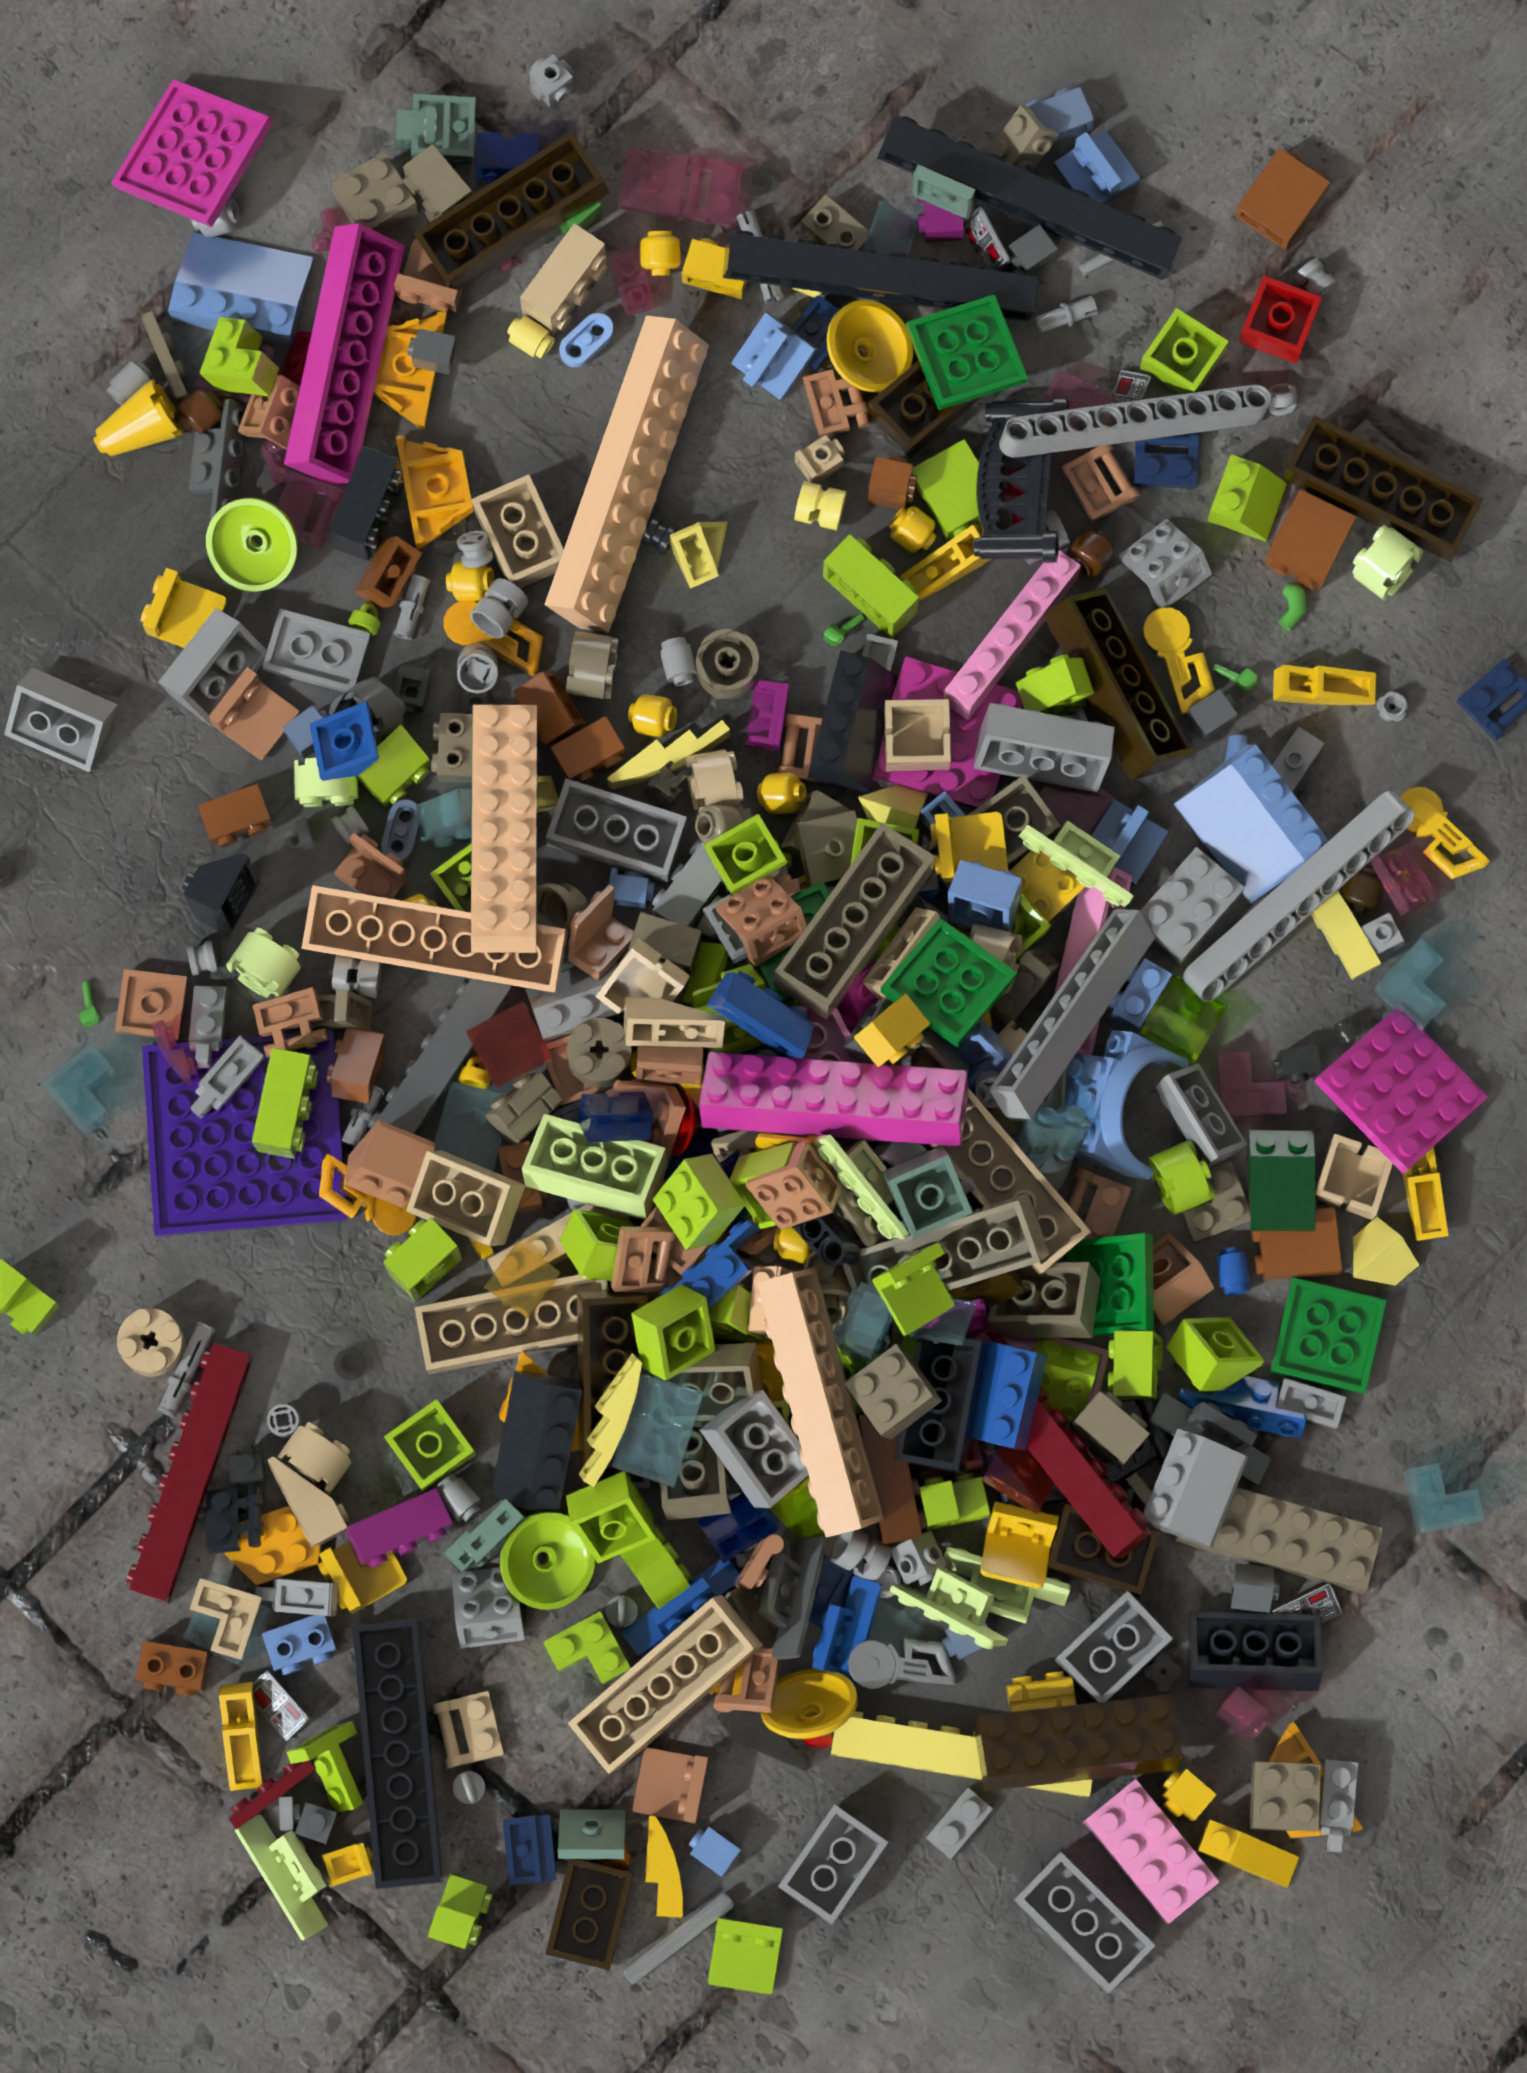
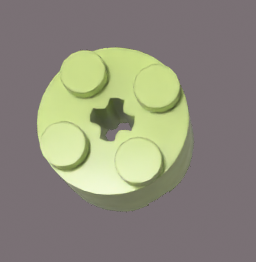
(1386, 562)
(313, 791)
(264, 964)

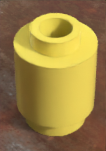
(530, 337)

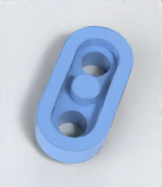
(585, 340)

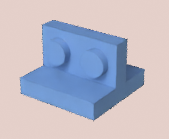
(1097, 168)
(773, 356)
(1131, 837)

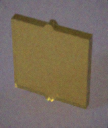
(522, 1280)

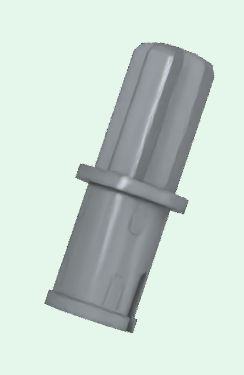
(1066, 314)

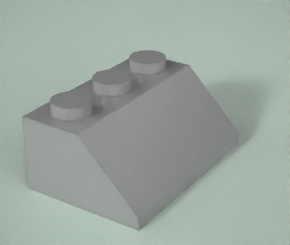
(212, 664)
(60, 719)
(573, 1004)
(1200, 1115)
(757, 1449)
(1194, 1488)

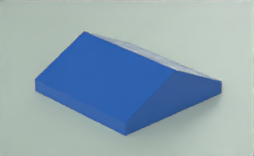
(344, 743)

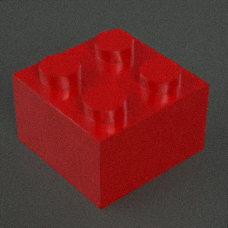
(1280, 319)

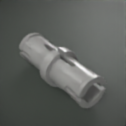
(411, 607)
(360, 1119)

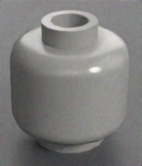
(225, 222)

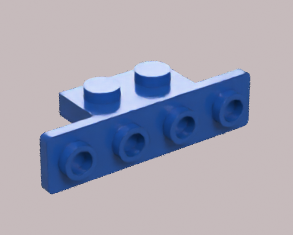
(721, 1268)
(1253, 1403)
(660, 1623)
(847, 1627)

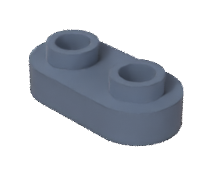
(399, 831)

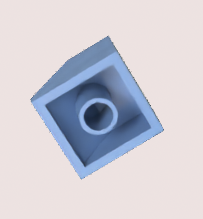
(983, 897)

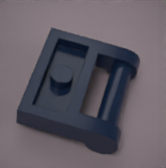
(1167, 469)
(1490, 694)

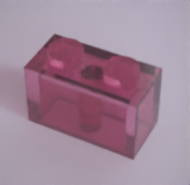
(1242, 1714)

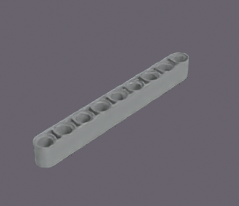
(1122, 427)
(1298, 896)

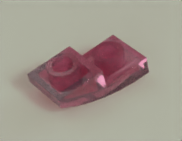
(632, 283)
(178, 1060)

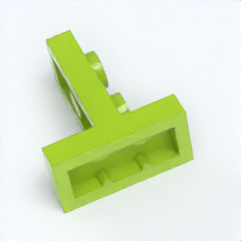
(331, 1765)

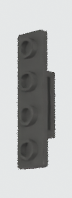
(218, 458)
(1210, 1423)
(791, 1594)

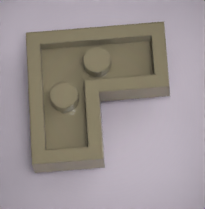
(1224, 1212)

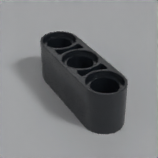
(827, 1242)

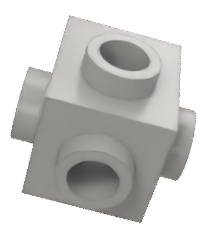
(547, 88)
(918, 1559)

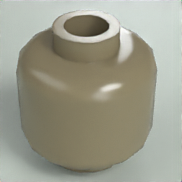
(715, 821)

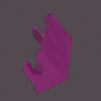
(767, 715)

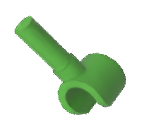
(835, 636)
(1244, 681)
(88, 1015)

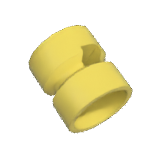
(820, 505)

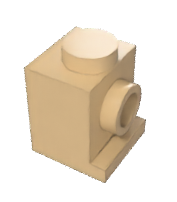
(817, 469)

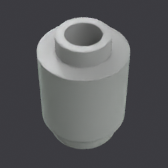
(128, 381)
(678, 661)
(459, 1498)

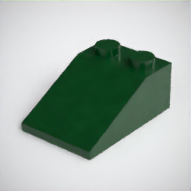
(1281, 1180)

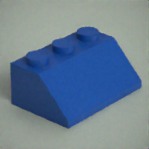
(762, 1014)
(1008, 1395)

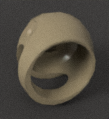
(559, 905)

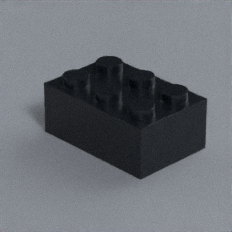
(366, 504)

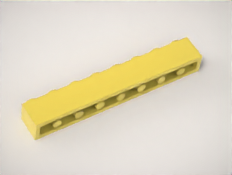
(922, 1749)

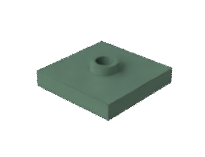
(943, 192)
(591, 1834)

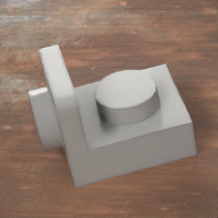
(1383, 934)

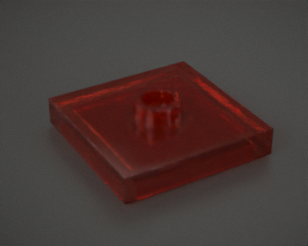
(508, 1044)
(1019, 1477)

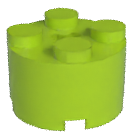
(1181, 1177)

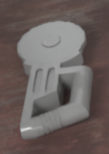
(876, 1664)

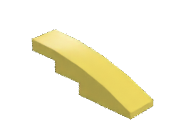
(654, 756)
(1345, 936)
(616, 1407)

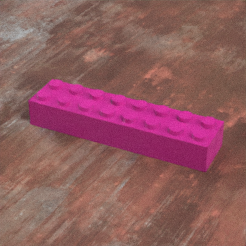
(344, 353)
(834, 1099)

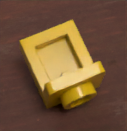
(347, 1863)

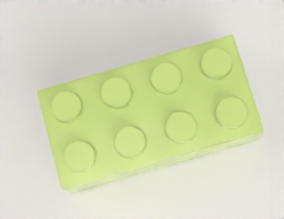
(601, 1174)

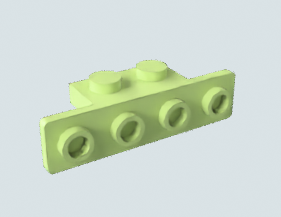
(1082, 856)
(862, 1173)
(1010, 1598)
(955, 1603)
(287, 1874)

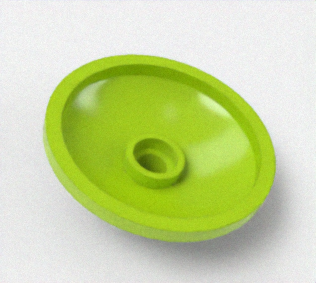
(238, 556)
(562, 1573)

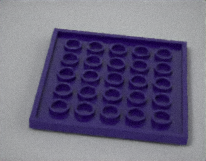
(208, 1168)

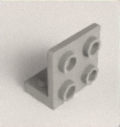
(1167, 563)
(485, 1609)

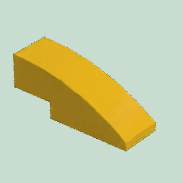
(1323, 685)
(1425, 1198)
(240, 1735)
(663, 1869)

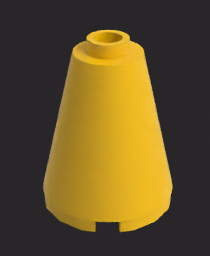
(139, 422)

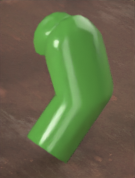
(1297, 605)

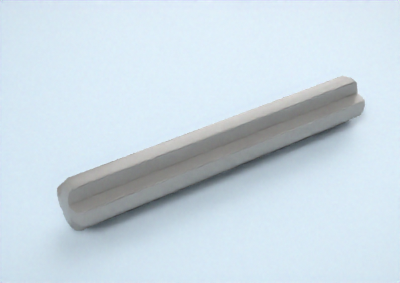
(678, 1938)

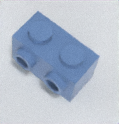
(1136, 1002)
(300, 1643)

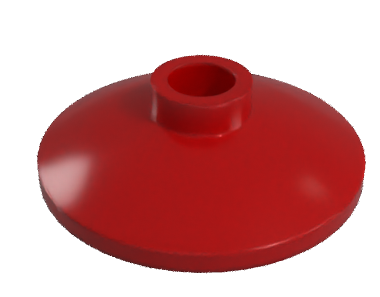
(687, 1127)

